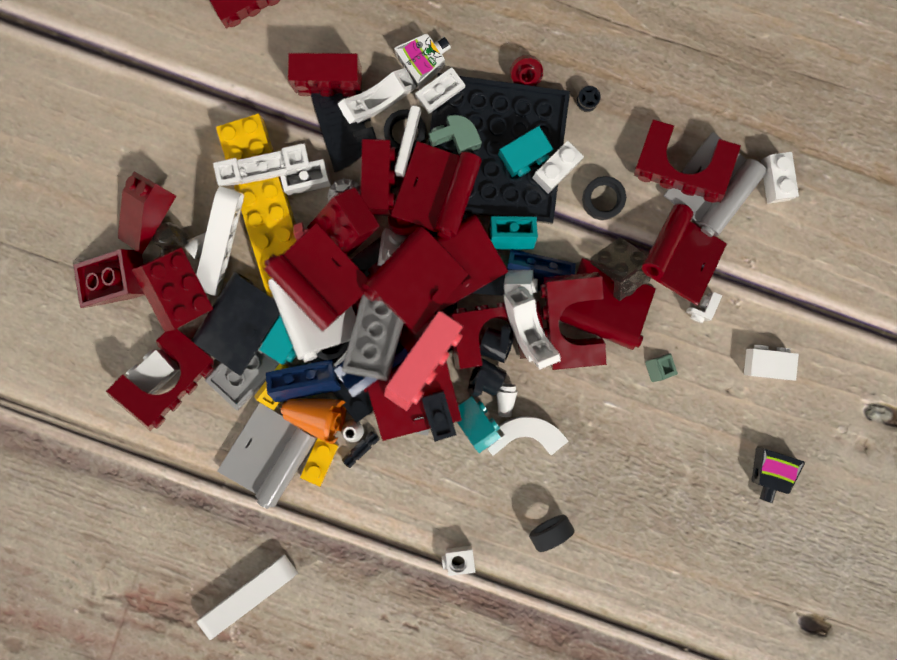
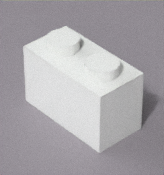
(558, 167)
(780, 178)
(308, 179)
(771, 364)
(153, 371)

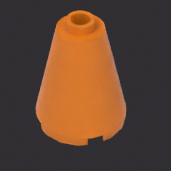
(316, 416)

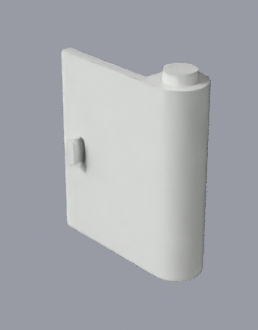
(303, 333)

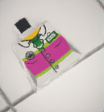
(422, 58)

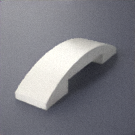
(261, 167)

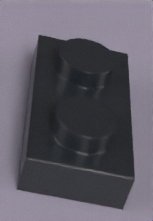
(438, 415)

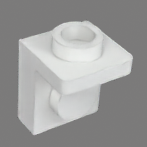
(708, 304)

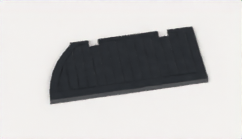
(341, 138)

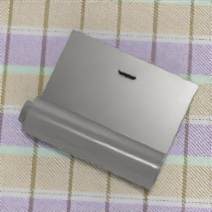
(715, 216)
(271, 457)

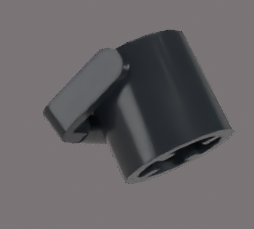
(497, 343)
(486, 379)

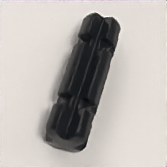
(361, 449)

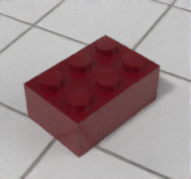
(325, 73)
(378, 176)
(346, 220)
(172, 289)

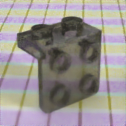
(623, 265)

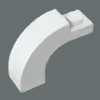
(378, 98)
(527, 329)
(531, 427)

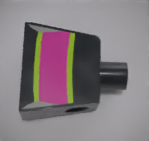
(775, 472)

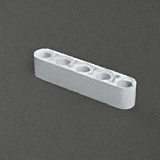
(219, 239)
(247, 597)

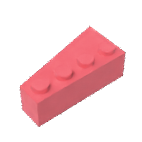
(423, 360)

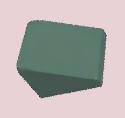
(661, 368)

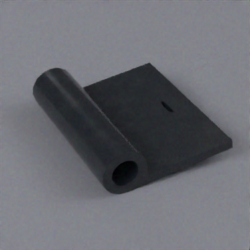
(237, 324)

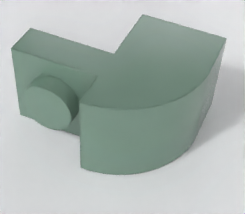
(460, 131)

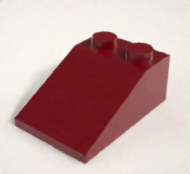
(142, 211)
(108, 278)

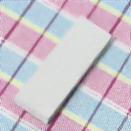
(407, 141)

